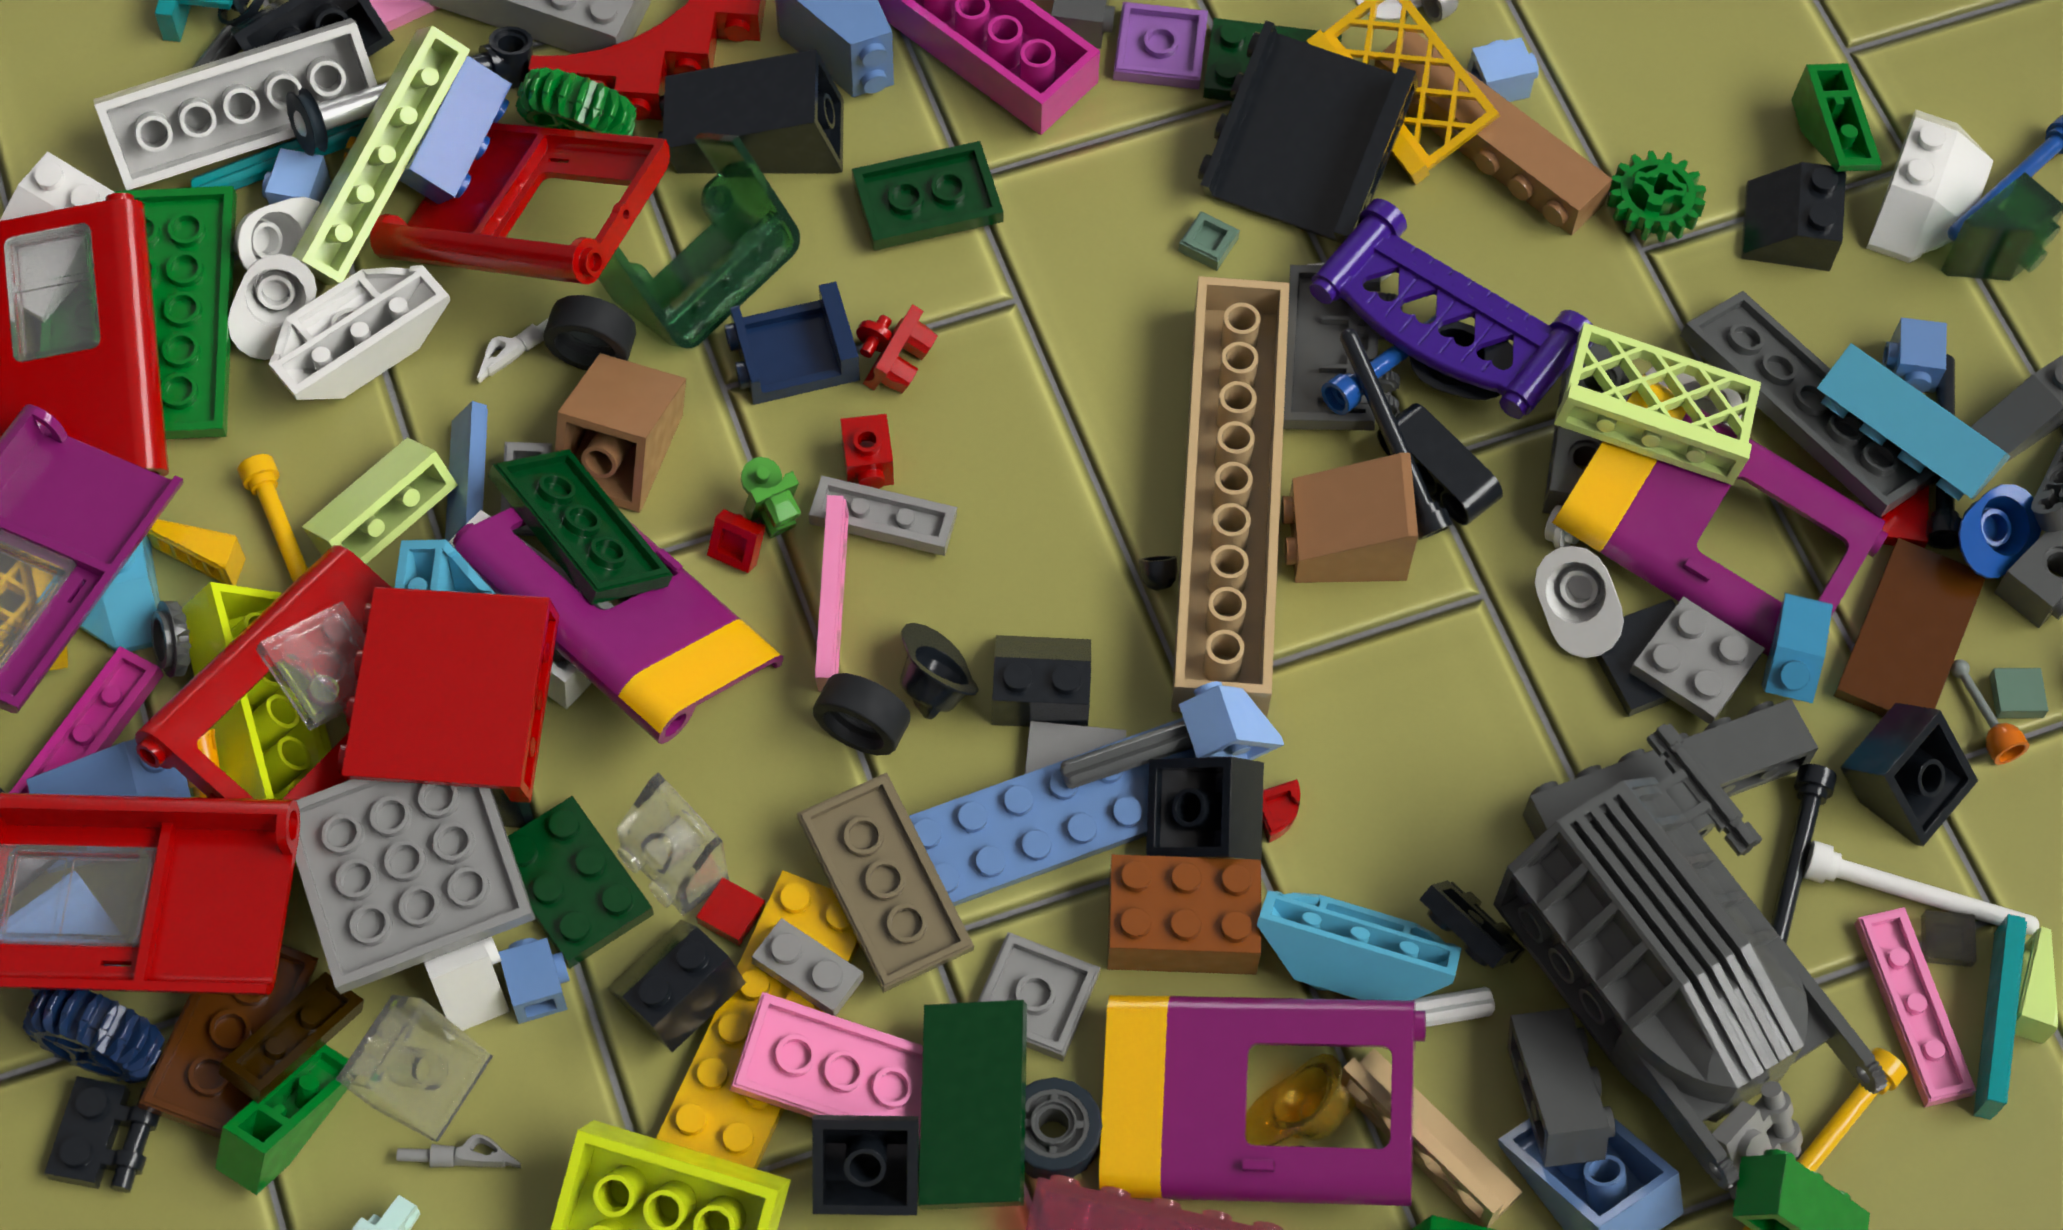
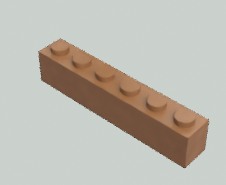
(1512, 147)

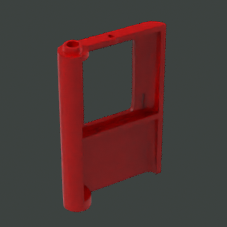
(174, 730)

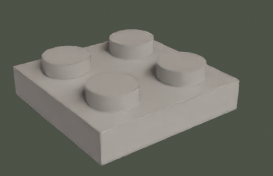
(1697, 660)

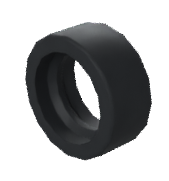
(585, 327)
(861, 714)

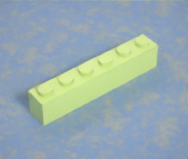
(380, 154)

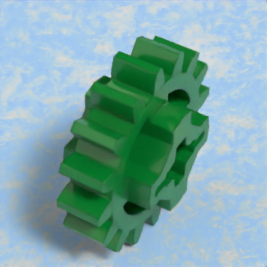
(1656, 196)

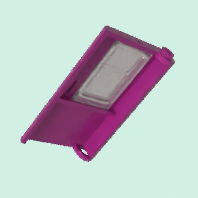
(64, 537)

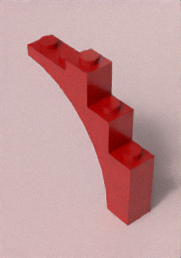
(674, 47)

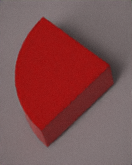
(1280, 809)

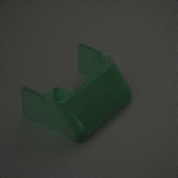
(724, 265)

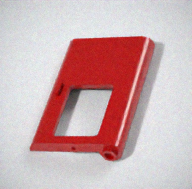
(474, 227)

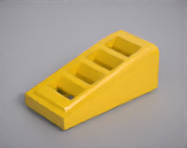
(202, 549)

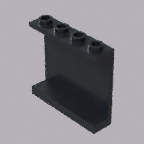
(1306, 135)

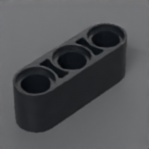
(1446, 466)

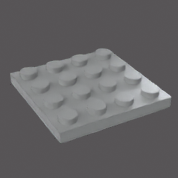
(405, 874)

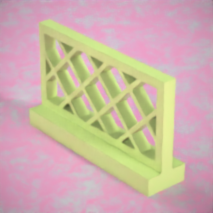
(1652, 429)

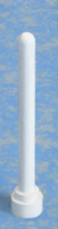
(1828, 865)

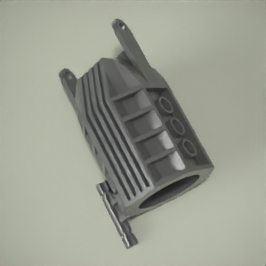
(1670, 950)

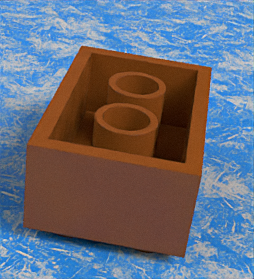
(1184, 914)

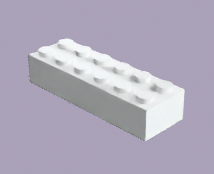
(228, 103)

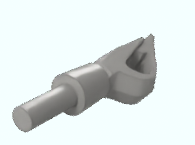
(460, 1156)

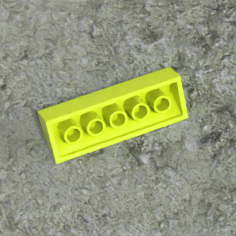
(261, 737)

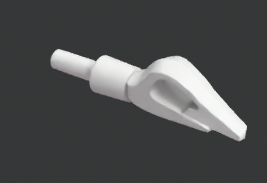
(511, 350)

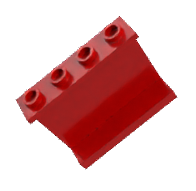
(451, 690)

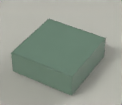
(1208, 240)
(2018, 693)

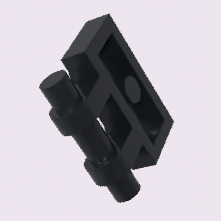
(1461, 912)
(89, 1132)

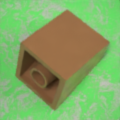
(621, 425)
(1352, 522)

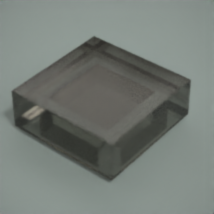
(1948, 938)

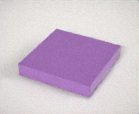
(1160, 45)

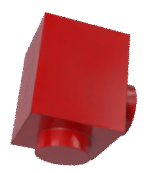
(867, 450)

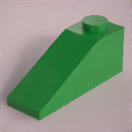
(1834, 117)
(271, 1133)

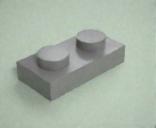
(807, 967)

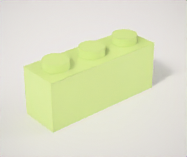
(382, 502)

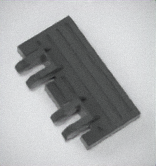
(1318, 356)

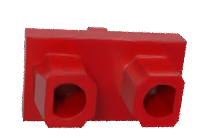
(889, 367)

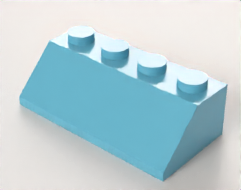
(1912, 422)

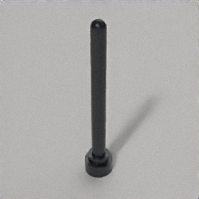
(1429, 515)
(1945, 521)
(1814, 787)

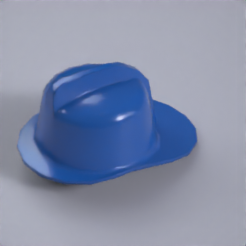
(1998, 530)

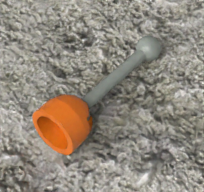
(2003, 740)

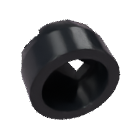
(1158, 571)

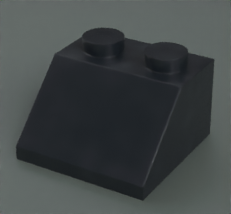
(1795, 216)
(1041, 681)
(1910, 771)
(1205, 808)
(678, 984)
(865, 1165)

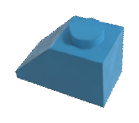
(1798, 648)

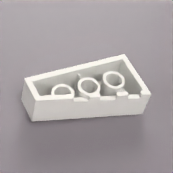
(468, 984)

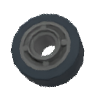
(1073, 1108)

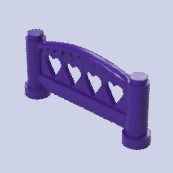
(1377, 250)

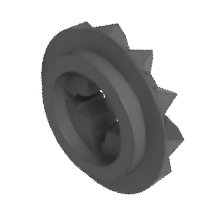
(170, 638)

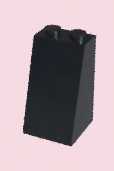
(776, 105)

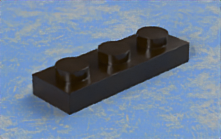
(290, 1038)

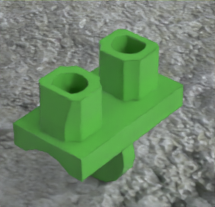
(770, 495)

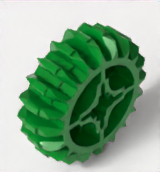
(573, 103)

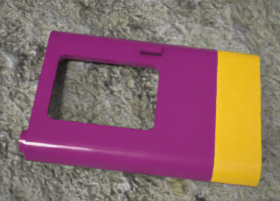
(1655, 512)
(647, 654)
(1181, 1099)

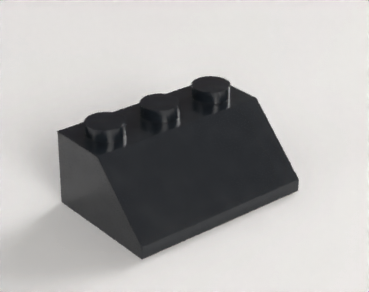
(294, 17)

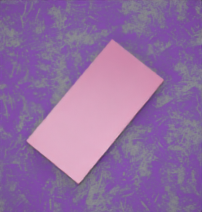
(827, 1064)

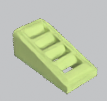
(2037, 996)

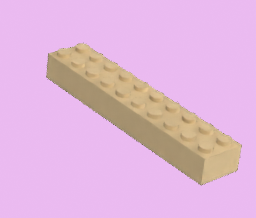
(1232, 489)

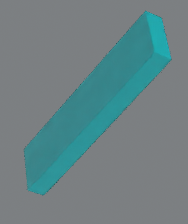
(2000, 1017)

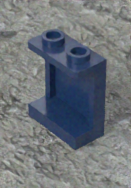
(794, 348)

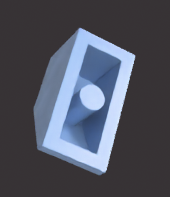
(1227, 723)

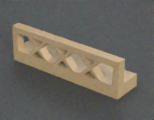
(1438, 1145)

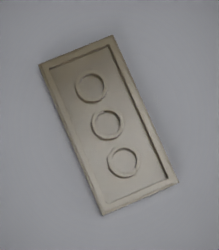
(885, 882)

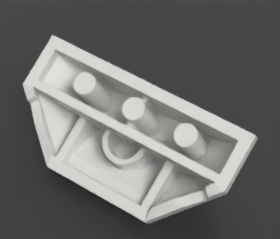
(1931, 187)
(356, 331)

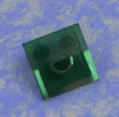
(2006, 233)

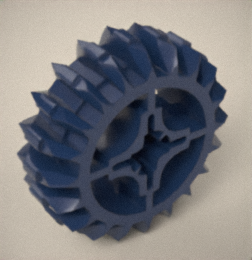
(94, 1034)

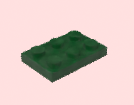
(1229, 53)
(927, 195)
(576, 882)

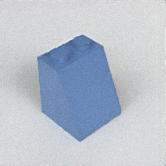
(848, 36)

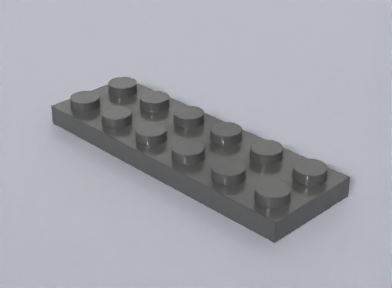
(1753, 344)

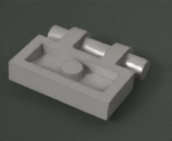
(1760, 1127)

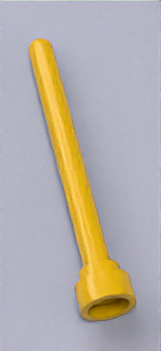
(260, 477)
(1850, 1112)

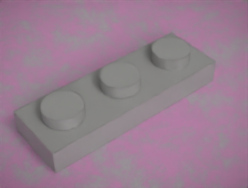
(888, 515)

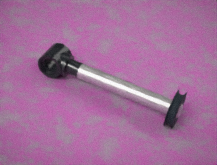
(505, 54)

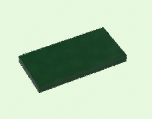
(580, 526)
(973, 1105)

